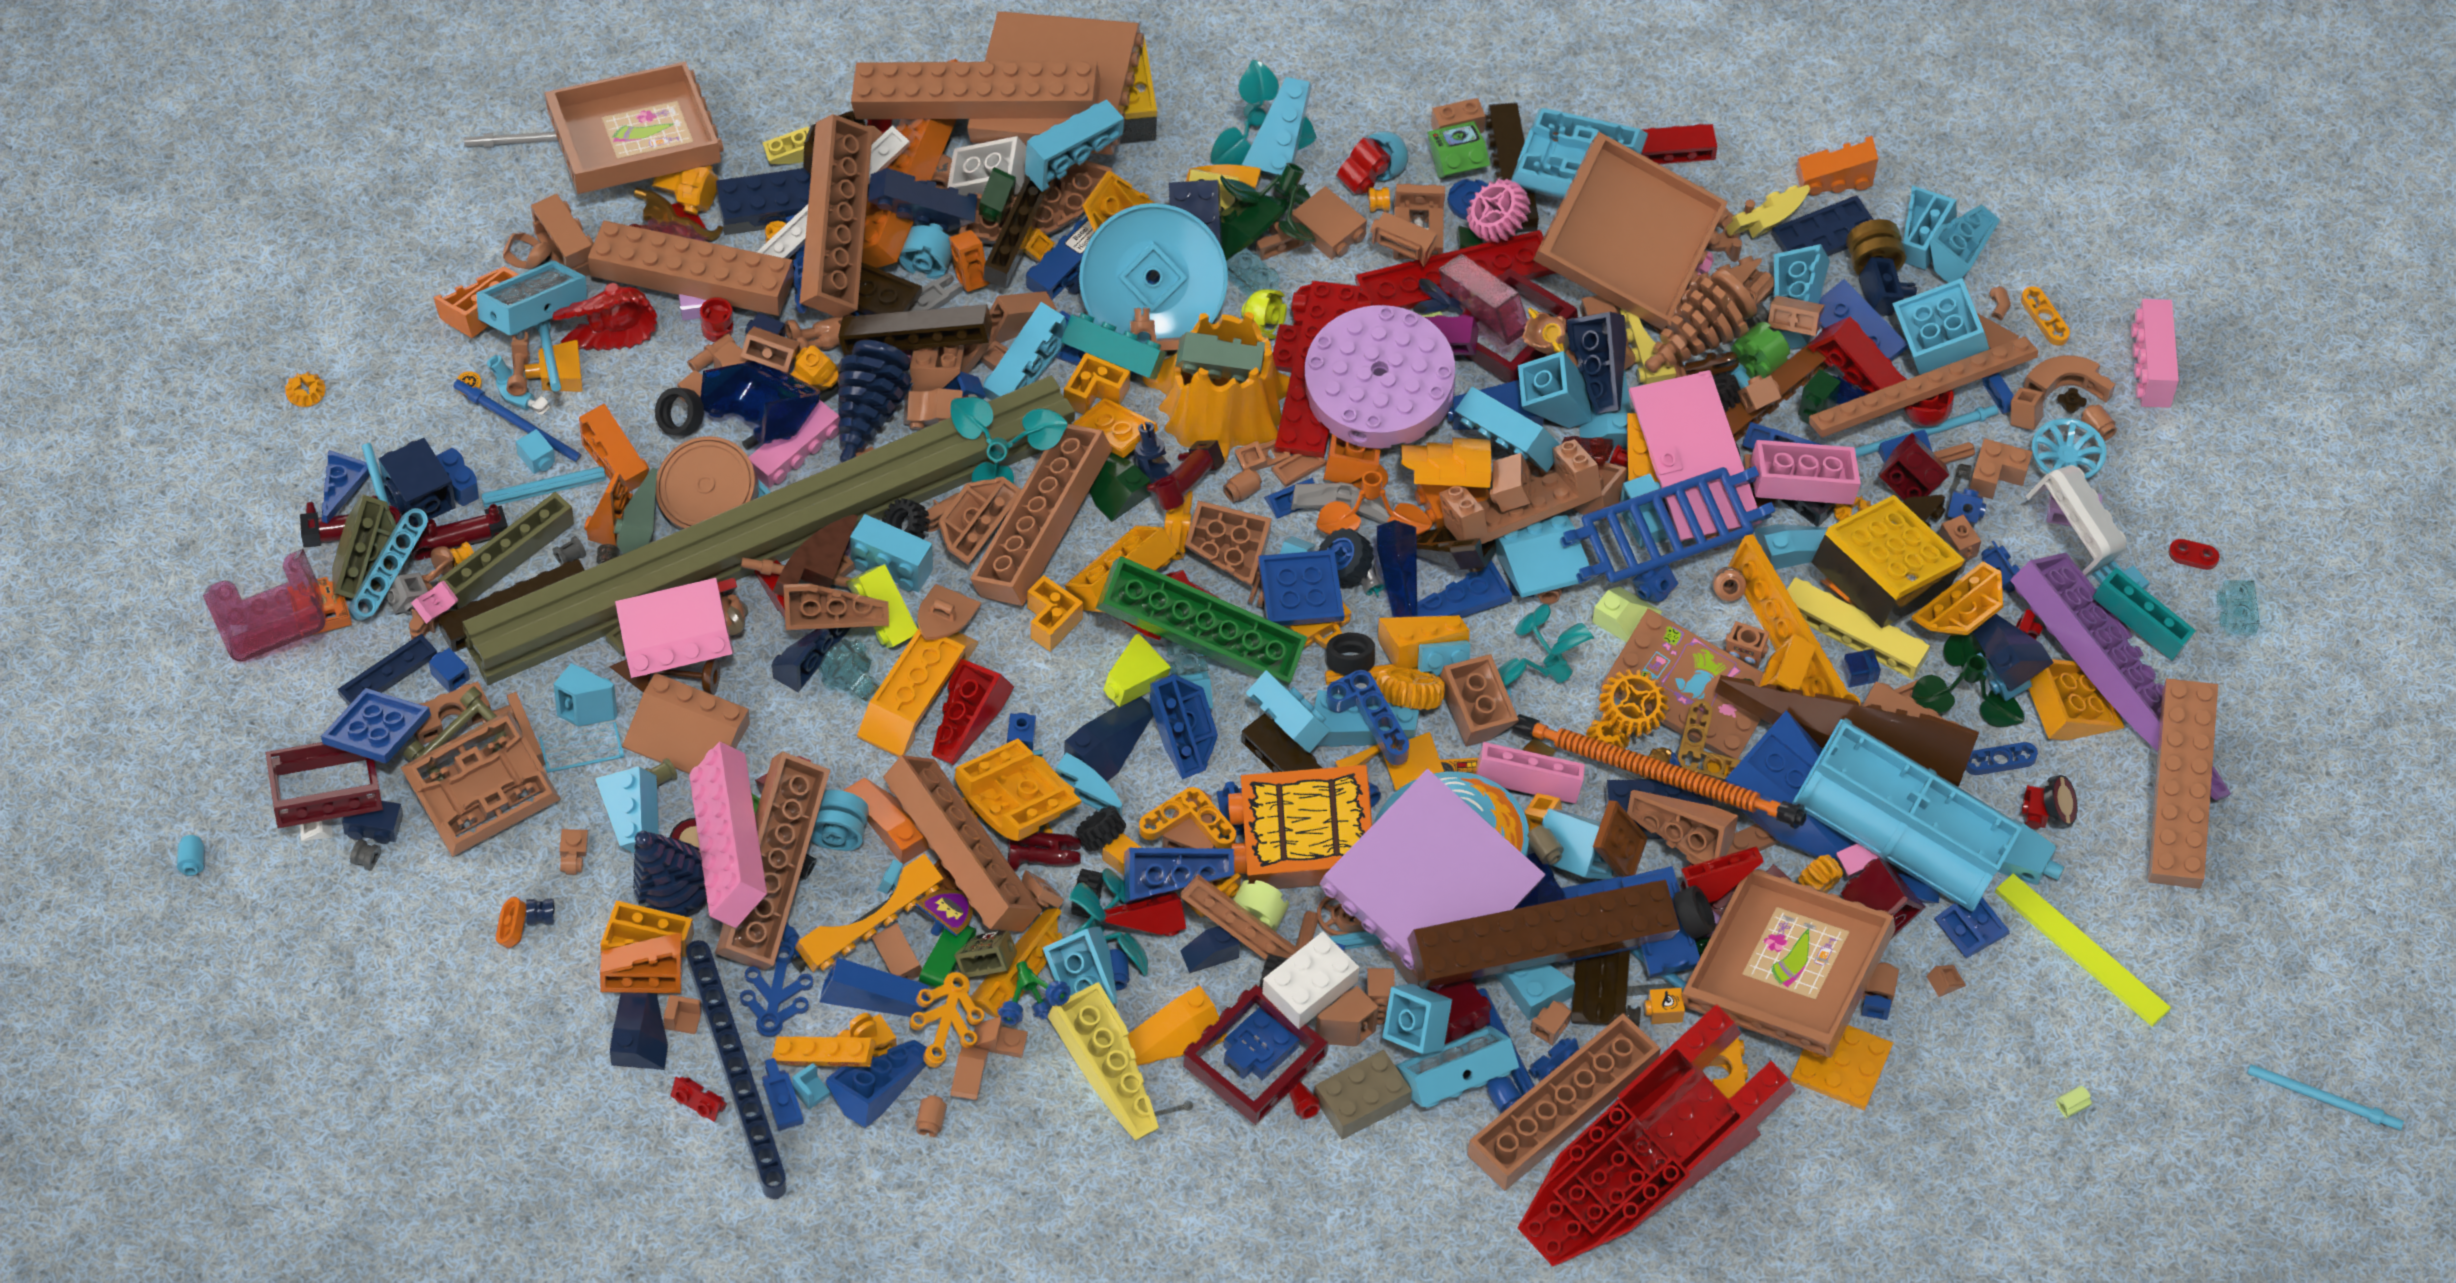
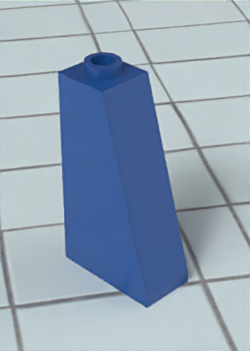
(1506, 393)
(871, 989)

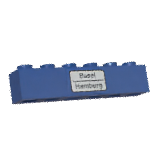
(1061, 262)

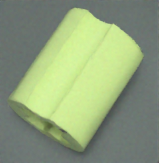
(2073, 1101)

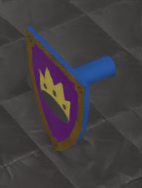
(948, 909)

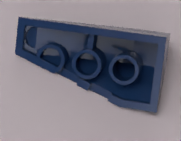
(2011, 651)
(804, 657)
(1110, 737)
(639, 1033)

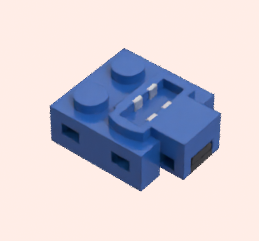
(1258, 1045)

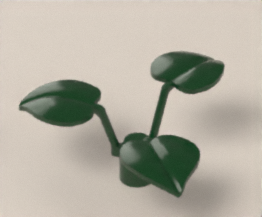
(1288, 187)
(1962, 651)

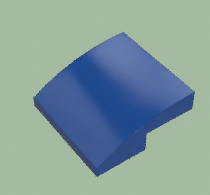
(1972, 930)

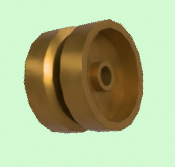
(1875, 239)

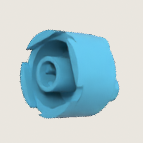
(926, 251)

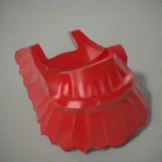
(615, 317)

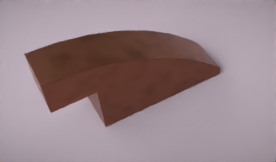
(818, 556)

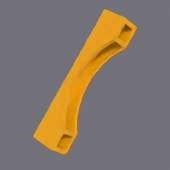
(827, 942)

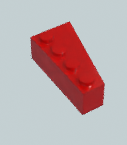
(1856, 356)

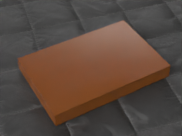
(1620, 840)

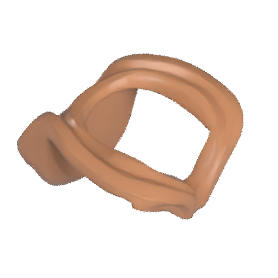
(537, 255)
(442, 561)

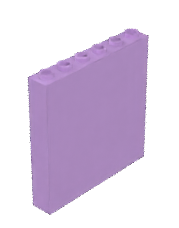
(1427, 867)

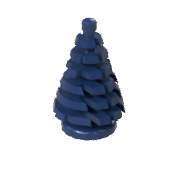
(869, 389)
(668, 874)

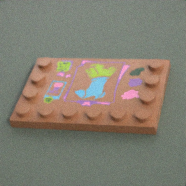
(1689, 673)

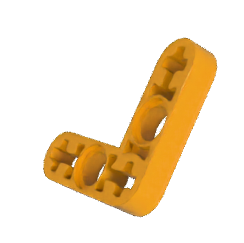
(1186, 811)

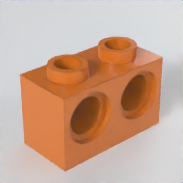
(968, 260)

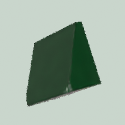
(1467, 238)

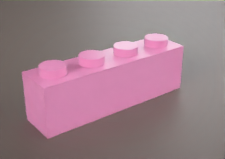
(777, 458)
(1531, 772)

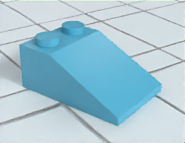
(1083, 961)

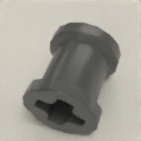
(569, 551)

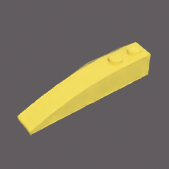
(1104, 1055)

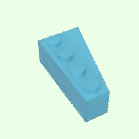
(1281, 130)
(1071, 142)
(1029, 353)
(1507, 428)

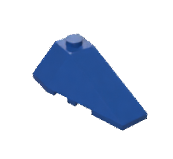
(870, 1091)

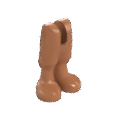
(824, 332)

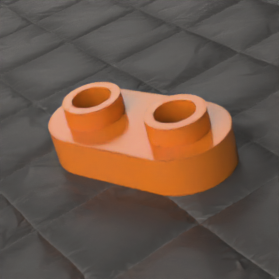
(511, 922)

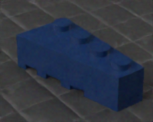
(921, 200)

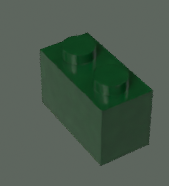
(1818, 395)

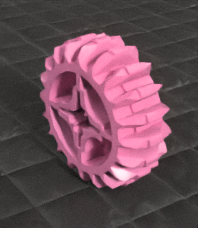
(1498, 210)

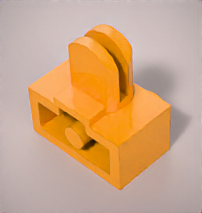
(872, 1027)

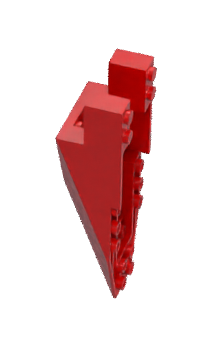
(1650, 1144)

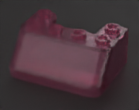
(270, 617)

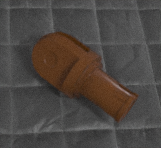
(1715, 362)

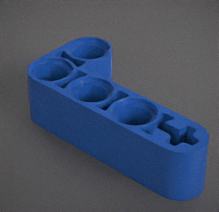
(1374, 718)

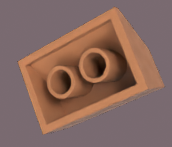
(1478, 699)

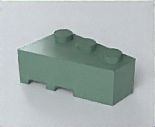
(1218, 356)

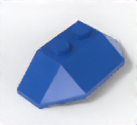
(1183, 723)

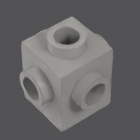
(405, 591)

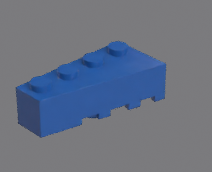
(1169, 870)

